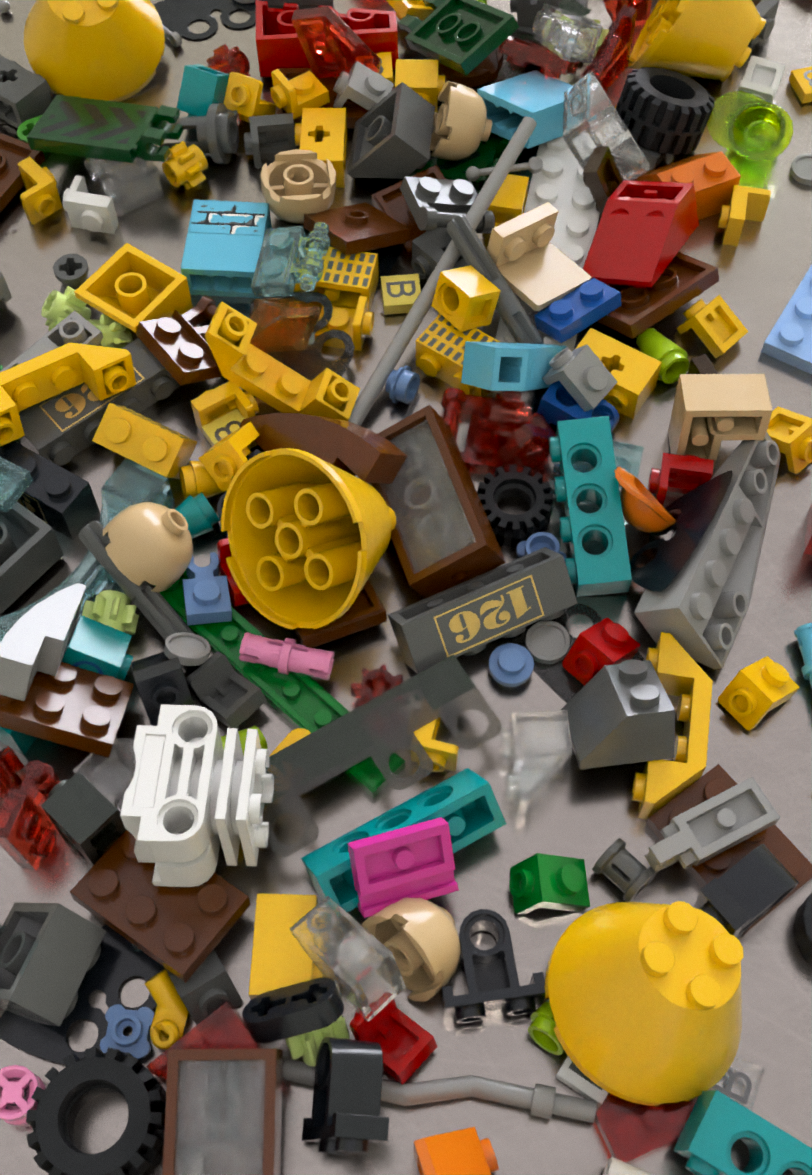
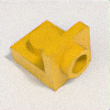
(298, 93)
(354, 322)
(714, 325)
(793, 437)
(229, 455)

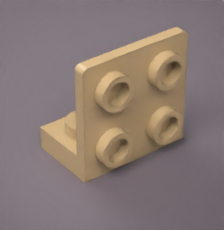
(531, 262)

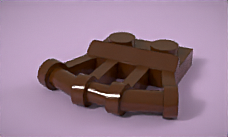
(181, 344)

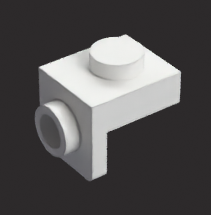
(762, 78)
(89, 210)

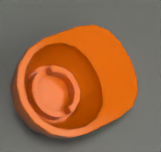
(640, 506)

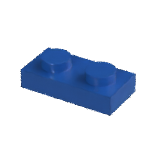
(577, 310)

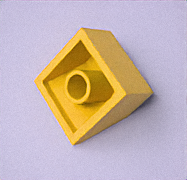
(135, 288)

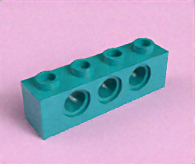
(591, 442)
(461, 800)
(719, 1122)

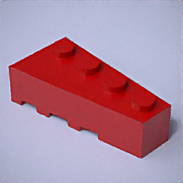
(281, 48)

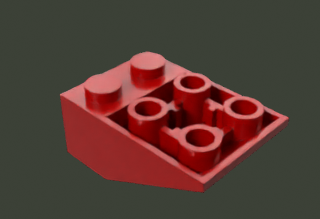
(641, 232)

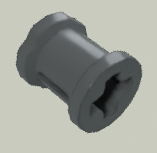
(71, 271)
(624, 870)

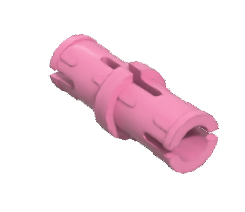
(286, 656)

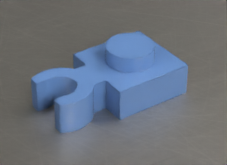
(206, 594)

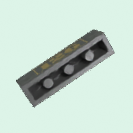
(69, 420)
(483, 609)

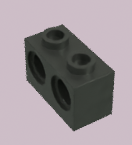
(84, 817)

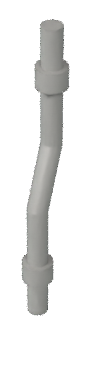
(541, 1099)

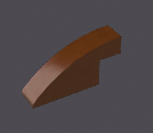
(332, 440)

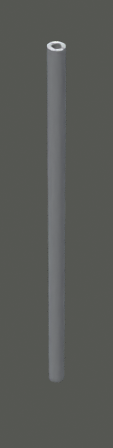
(446, 262)

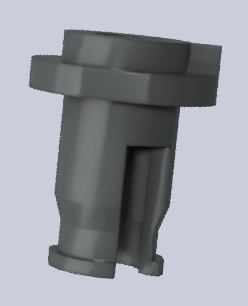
(215, 132)

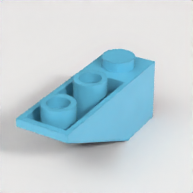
(507, 365)

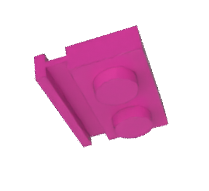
(403, 864)

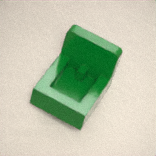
(549, 884)

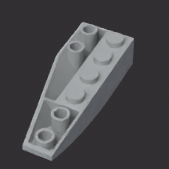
(717, 581)

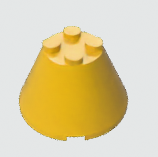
(698, 37)
(94, 46)
(302, 536)
(647, 999)

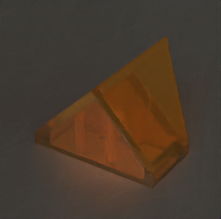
(283, 324)

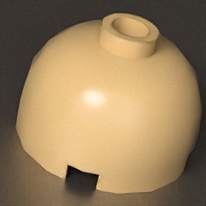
(459, 123)
(298, 185)
(150, 544)
(421, 942)

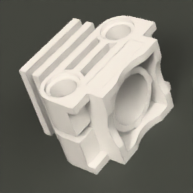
(195, 795)

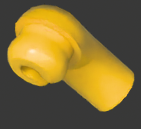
(170, 1011)

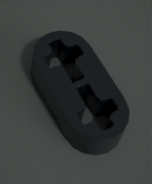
(293, 1010)

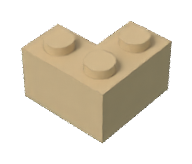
(717, 409)

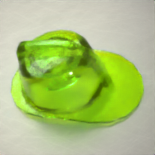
(750, 126)

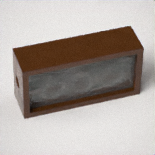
(439, 516)
(223, 1112)

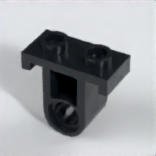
(160, 682)
(746, 891)
(490, 974)
(347, 1097)

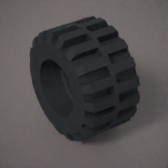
(664, 110)
(76, 1085)

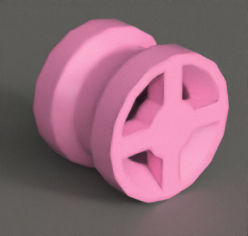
(12, 1085)

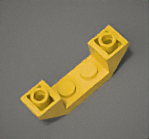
(268, 378)
(38, 379)
(684, 678)

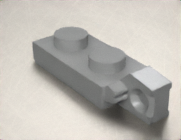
(713, 827)

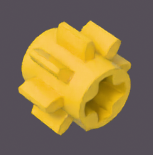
(185, 166)

